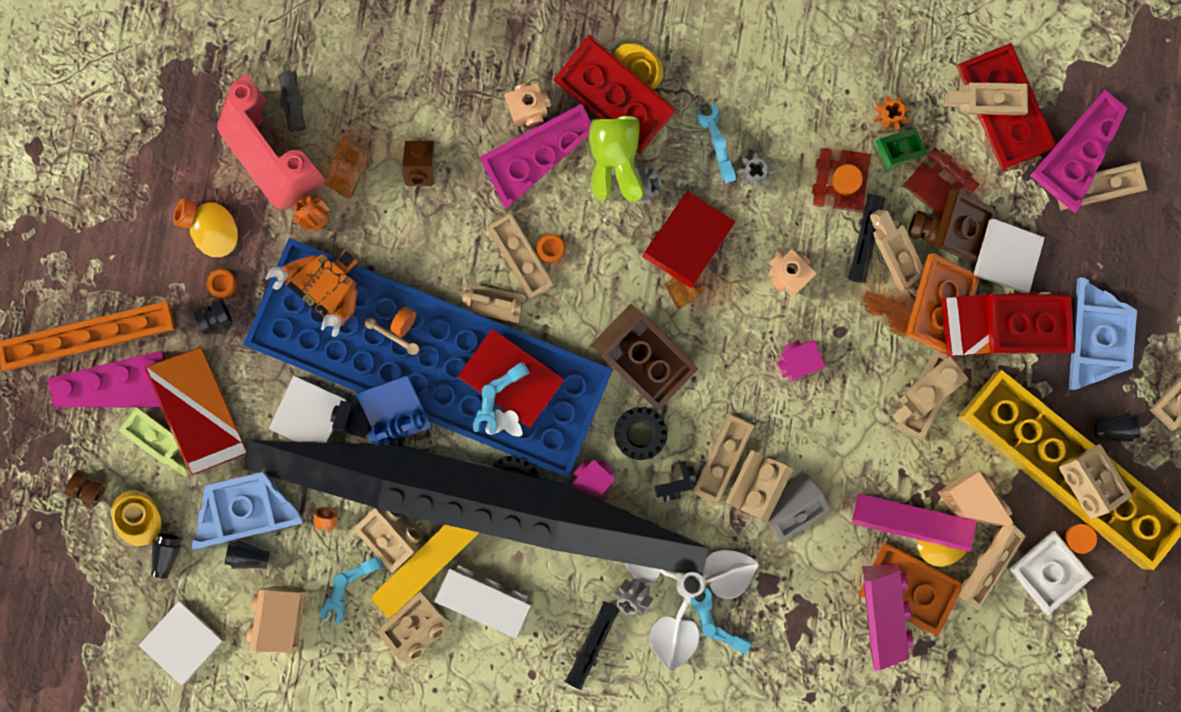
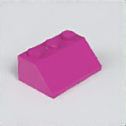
(887, 614)

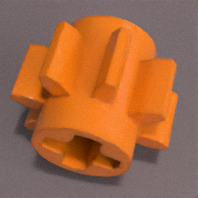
(899, 109)
(311, 213)

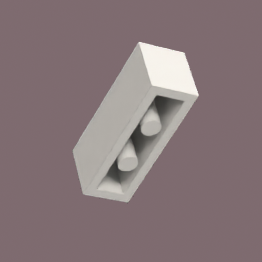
(483, 601)

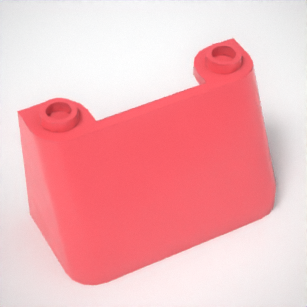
(280, 179)

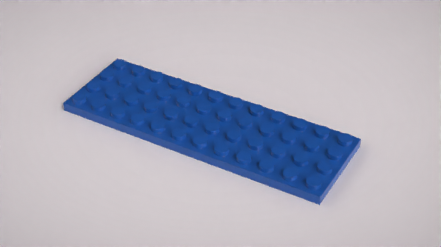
(446, 342)

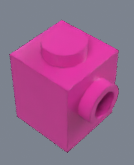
(799, 360)
(593, 478)

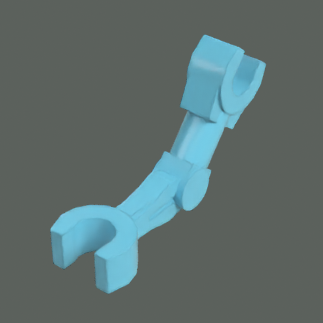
(718, 140)
(489, 393)
(340, 583)
(711, 630)

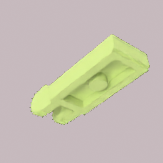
(153, 438)

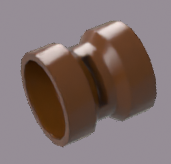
(924, 227)
(85, 488)

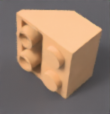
(974, 500)
(276, 620)

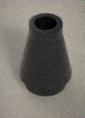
(1120, 428)
(164, 552)
(244, 556)

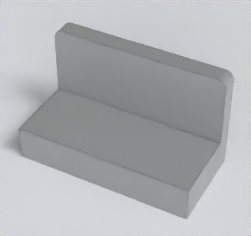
(797, 507)

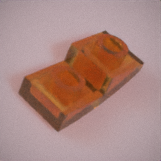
(895, 318)

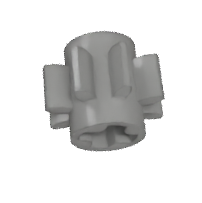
(754, 164)
(651, 183)
(633, 597)

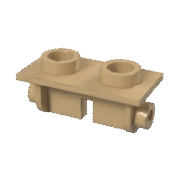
(493, 303)

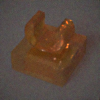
(682, 294)

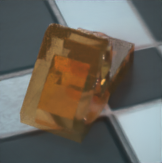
(348, 167)

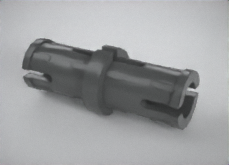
(292, 101)

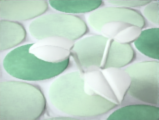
(728, 577)

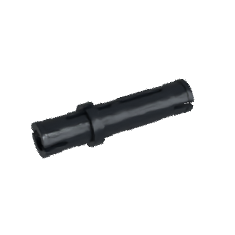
(865, 241)
(589, 651)

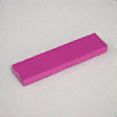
(914, 522)

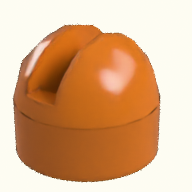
(325, 518)

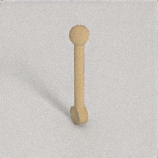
(412, 348)

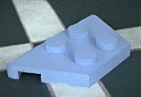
(1101, 336)
(243, 509)

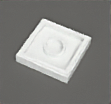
(1009, 256)
(305, 412)
(1050, 572)
(181, 642)

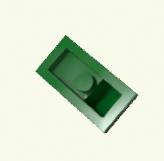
(899, 149)

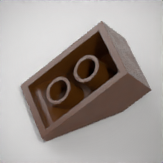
(644, 357)

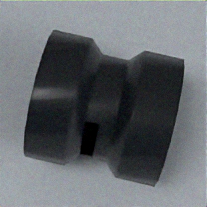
(212, 316)

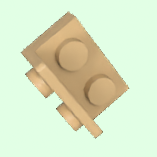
(1095, 482)
(759, 486)
(390, 537)
(413, 628)

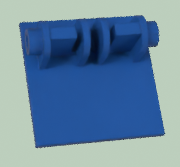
(393, 411)

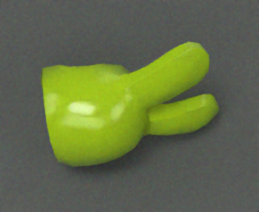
(615, 145)

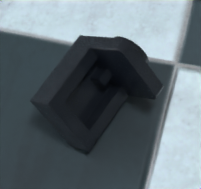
(350, 419)
(672, 490)

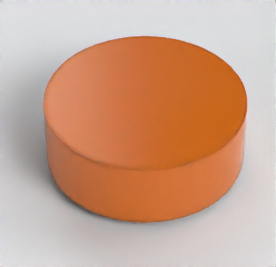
(847, 179)
(184, 213)
(550, 248)
(222, 283)
(403, 321)
(1080, 538)

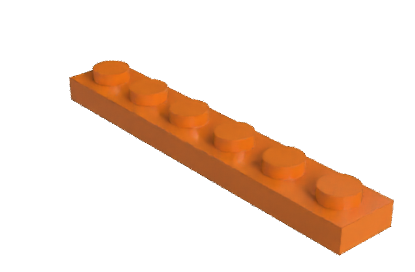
(86, 336)

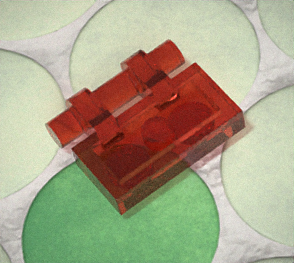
(824, 164)
(932, 188)

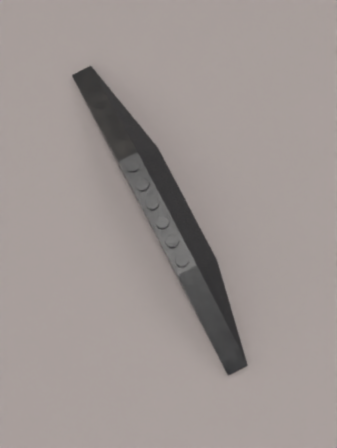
(477, 500)

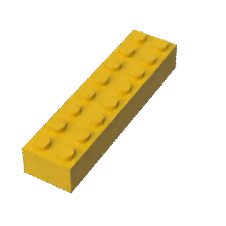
(1042, 442)

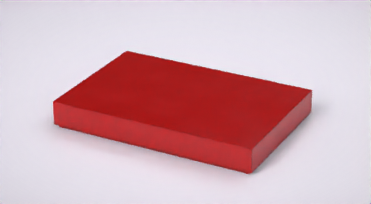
(688, 239)
(1030, 324)
(524, 397)

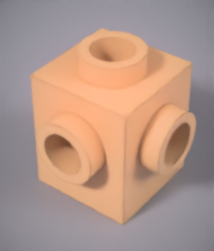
(523, 113)
(791, 282)

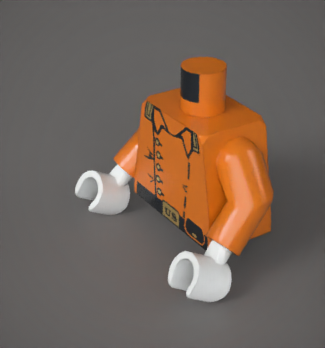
(322, 286)

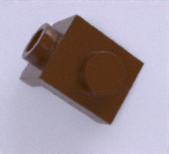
(418, 163)

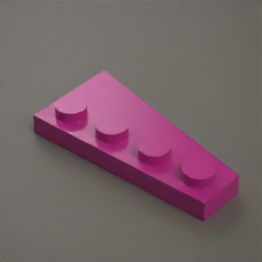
(529, 157)
(1075, 159)
(107, 385)

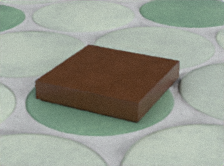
(964, 226)

